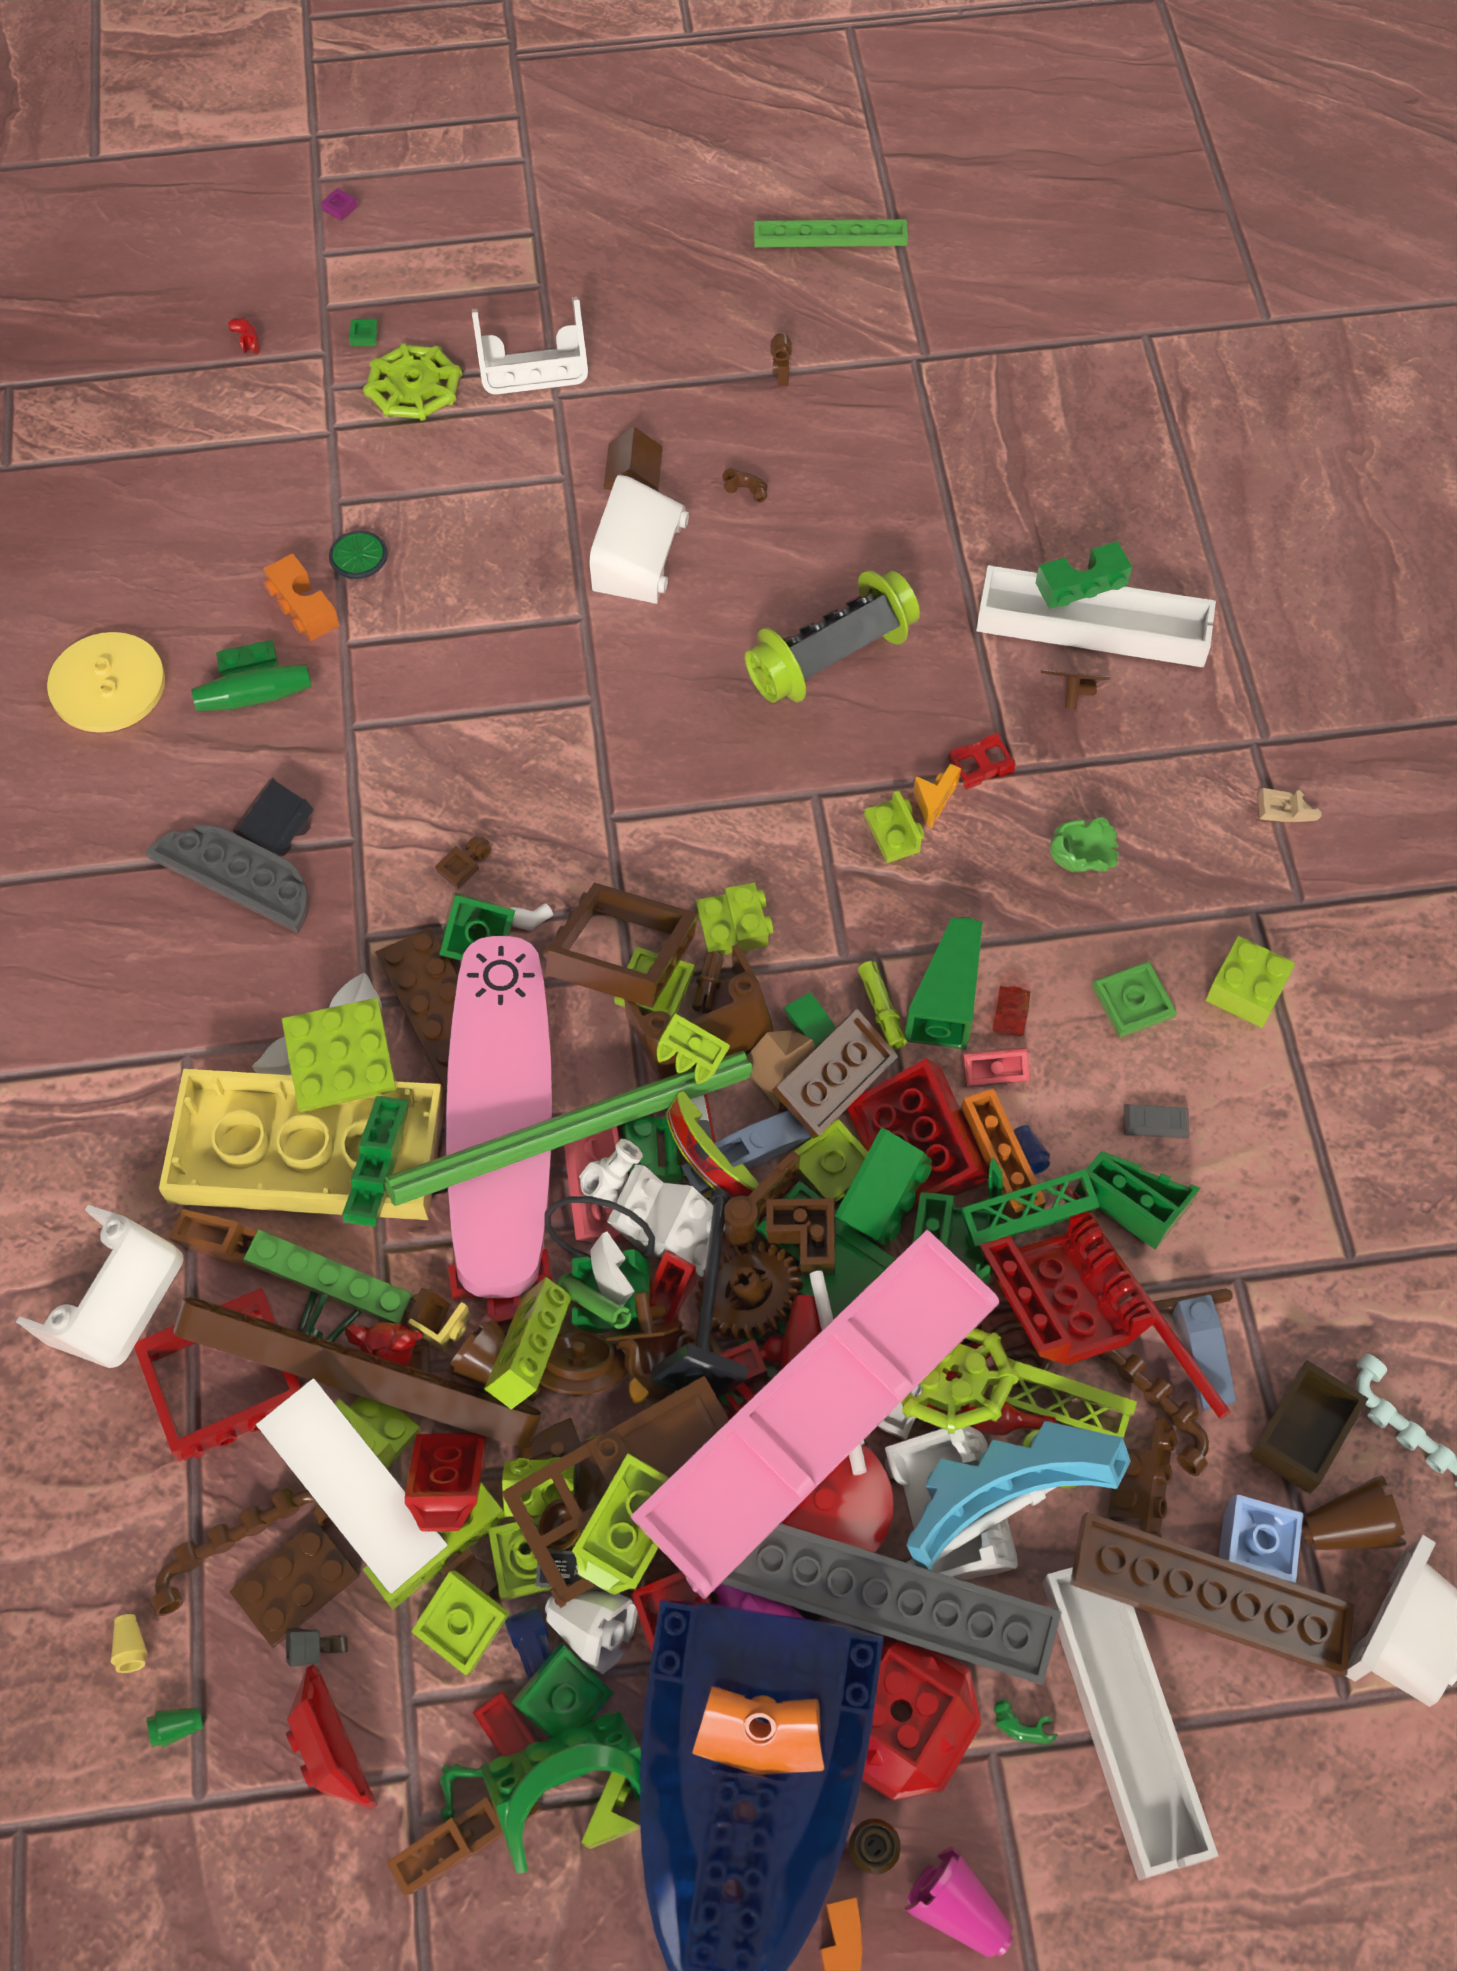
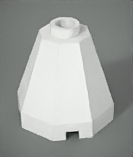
(594, 1626)

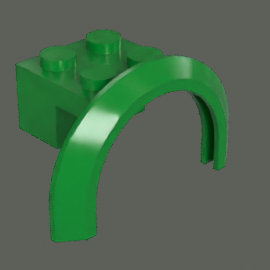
(947, 1224)

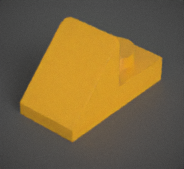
(934, 797)

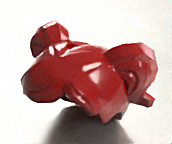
(390, 1340)

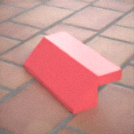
(589, 1218)

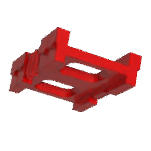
(986, 767)

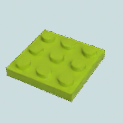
(338, 1054)

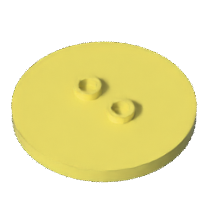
(106, 682)

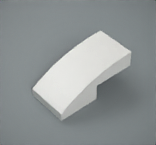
(605, 1261)

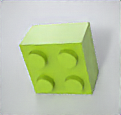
(1250, 981)

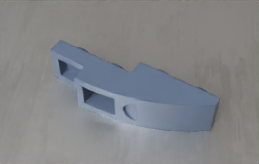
(755, 1145)

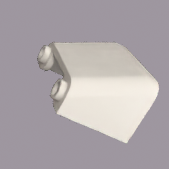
(635, 541)
(910, 1466)

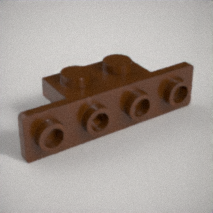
(1144, 1484)

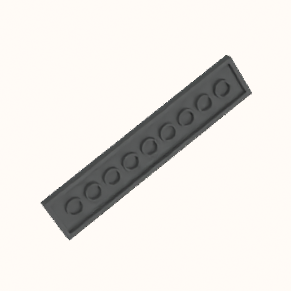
(900, 1601)

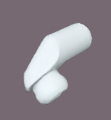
(530, 920)

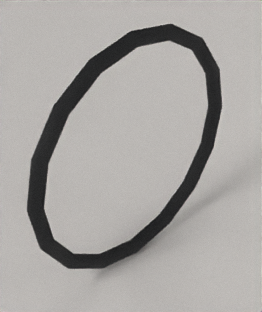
(598, 1201)

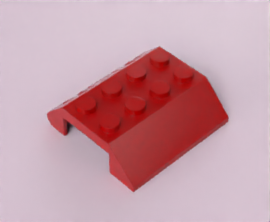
(1070, 1296)

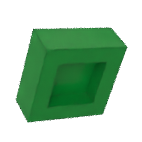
(363, 332)

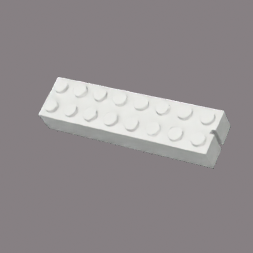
(1114, 621)
(1131, 1730)

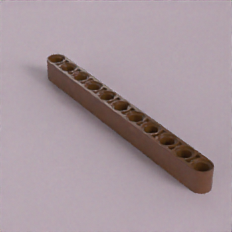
(355, 1372)

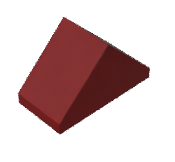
(672, 1283)

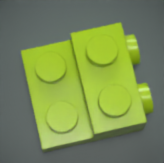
(735, 919)

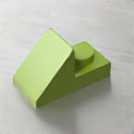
(605, 1823)

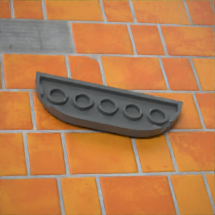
(236, 871)

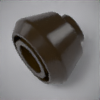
(885, 1840)

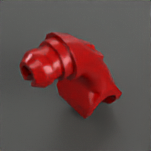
(249, 337)

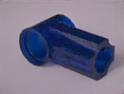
(530, 1638)

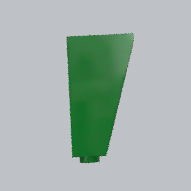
(946, 997)

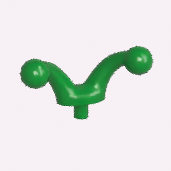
(446, 1781)

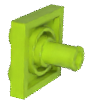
(514, 1561)

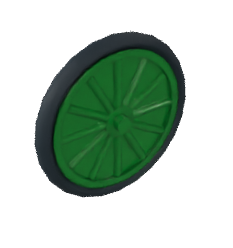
(358, 554)

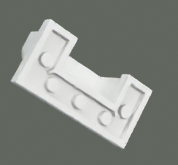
(1414, 1630)

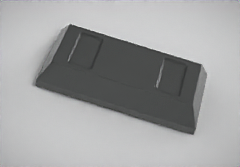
(1156, 1121)

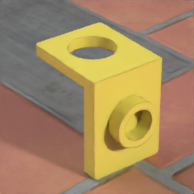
(451, 1331)

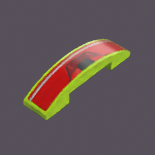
(703, 1153)

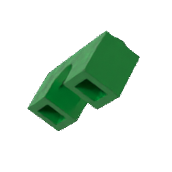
(1063, 584)

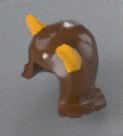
(646, 1353)

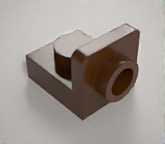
(471, 1569)

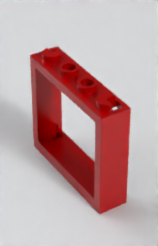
(226, 1430)

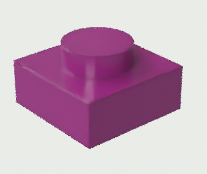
(339, 204)

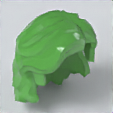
(1085, 846)

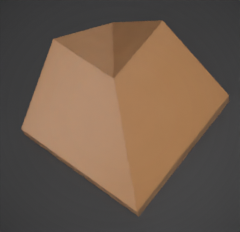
(775, 1057)

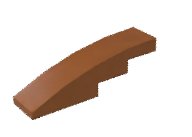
(448, 1846)

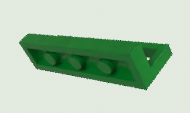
(1034, 1221)

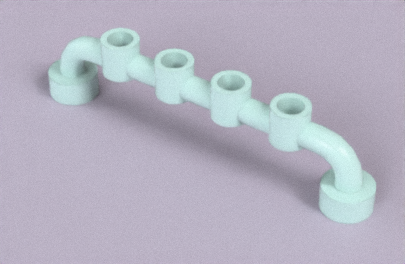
(1383, 1412)

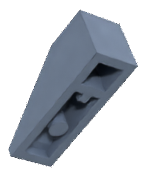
(1204, 1340)

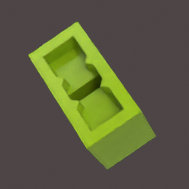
(542, 1495)

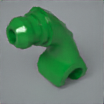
(1010, 1725)

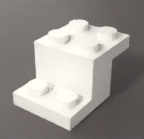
(673, 1212)

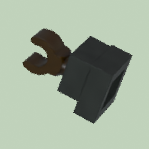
(305, 1646)

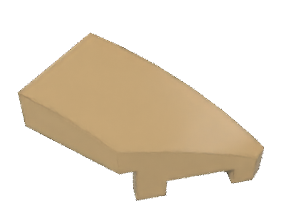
(1285, 807)

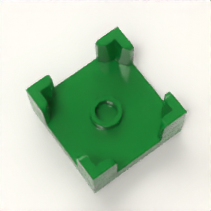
(636, 1271)

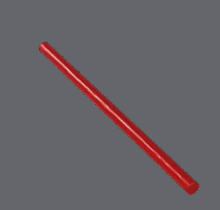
(1173, 1341)

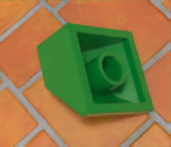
(471, 920)

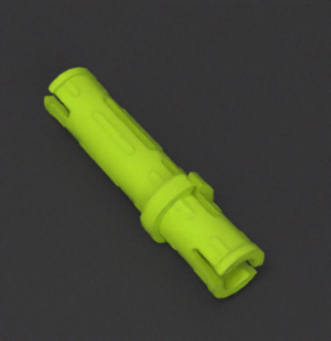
(886, 1016)

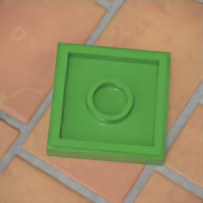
(1134, 999)

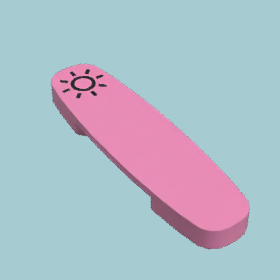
(494, 1088)

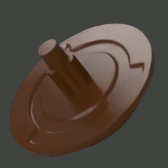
(583, 1364)

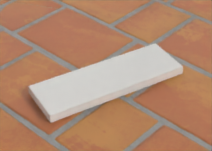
(350, 1485)

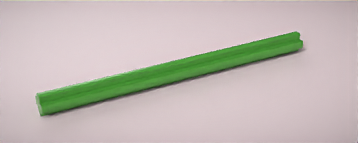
(559, 1131)

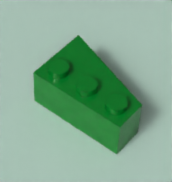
(1138, 1199)

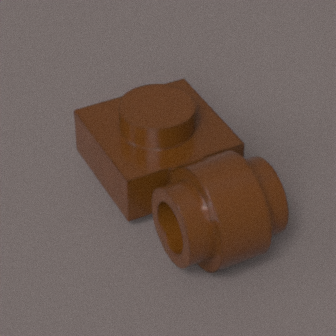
(781, 350)

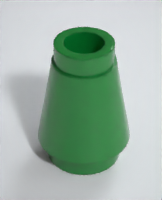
(173, 1725)

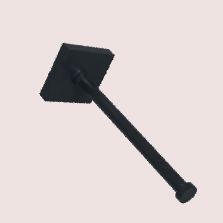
(696, 1360)

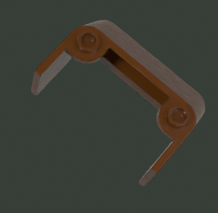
(737, 1023)

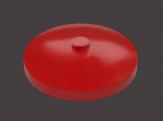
(849, 1506)

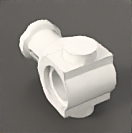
(609, 1175)

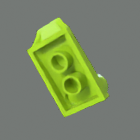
(613, 1547)

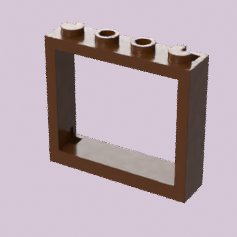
(610, 977)

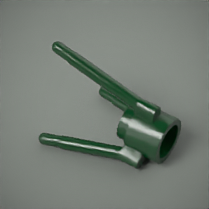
(308, 1328)

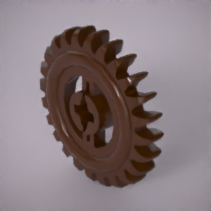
(741, 1275)

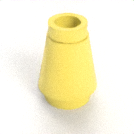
(128, 1645)

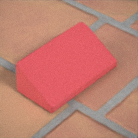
(995, 1066)

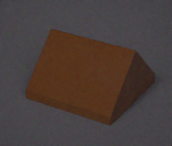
(634, 456)

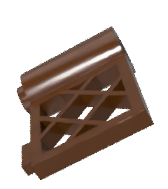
(745, 1212)

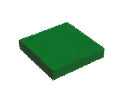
(562, 1694)

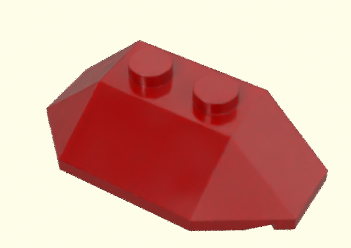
(324, 1743)

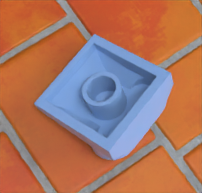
(1261, 1537)

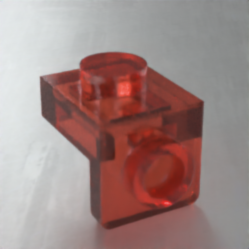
(1011, 1010)

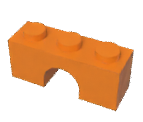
(310, 613)

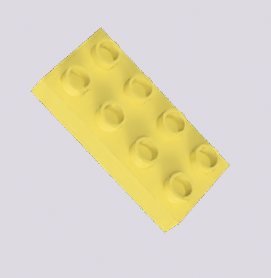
(250, 1148)

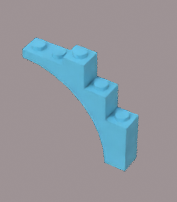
(965, 1492)

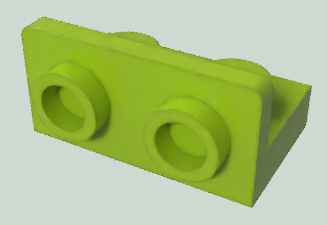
(895, 828)

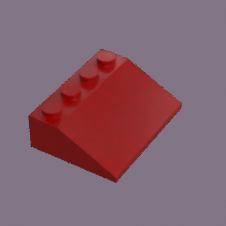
(925, 1114)

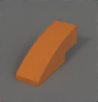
(846, 1936)

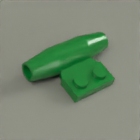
(250, 678)

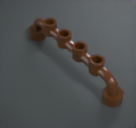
(1157, 1394)
(222, 1539)

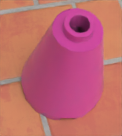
(959, 1906)

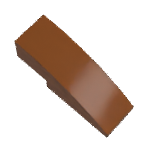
(214, 1237)

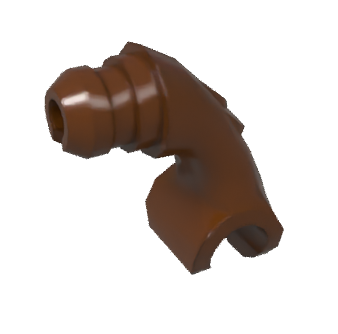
(735, 479)

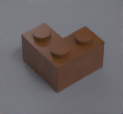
(808, 1224)

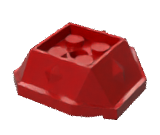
(925, 1750)

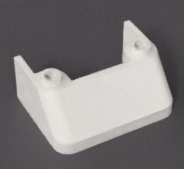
(533, 369)
(119, 1298)

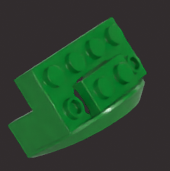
(521, 1778)

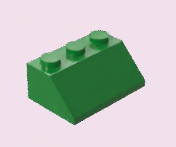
(884, 1188)

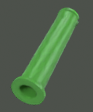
(594, 1301)

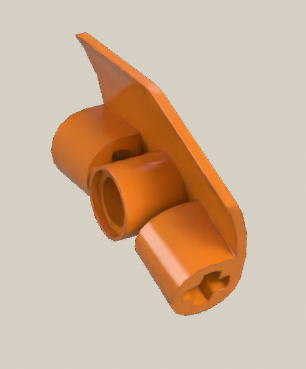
(781, 1746)

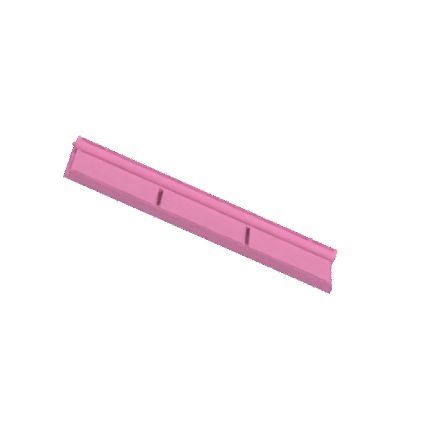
(814, 1413)

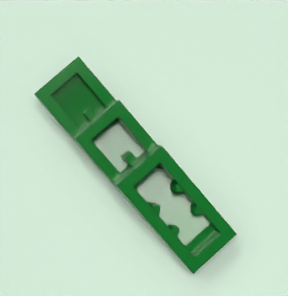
(376, 1161)

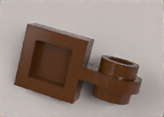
(460, 866)

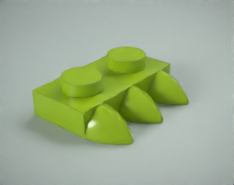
(692, 1046)

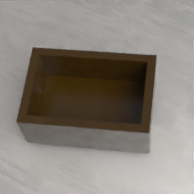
(1308, 1427)

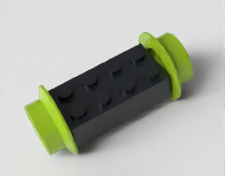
(783, 664)

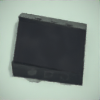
(275, 818)

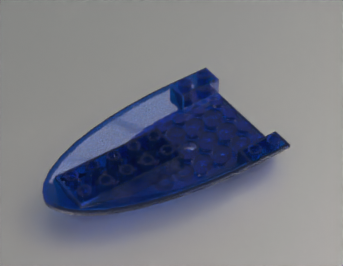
(688, 1802)

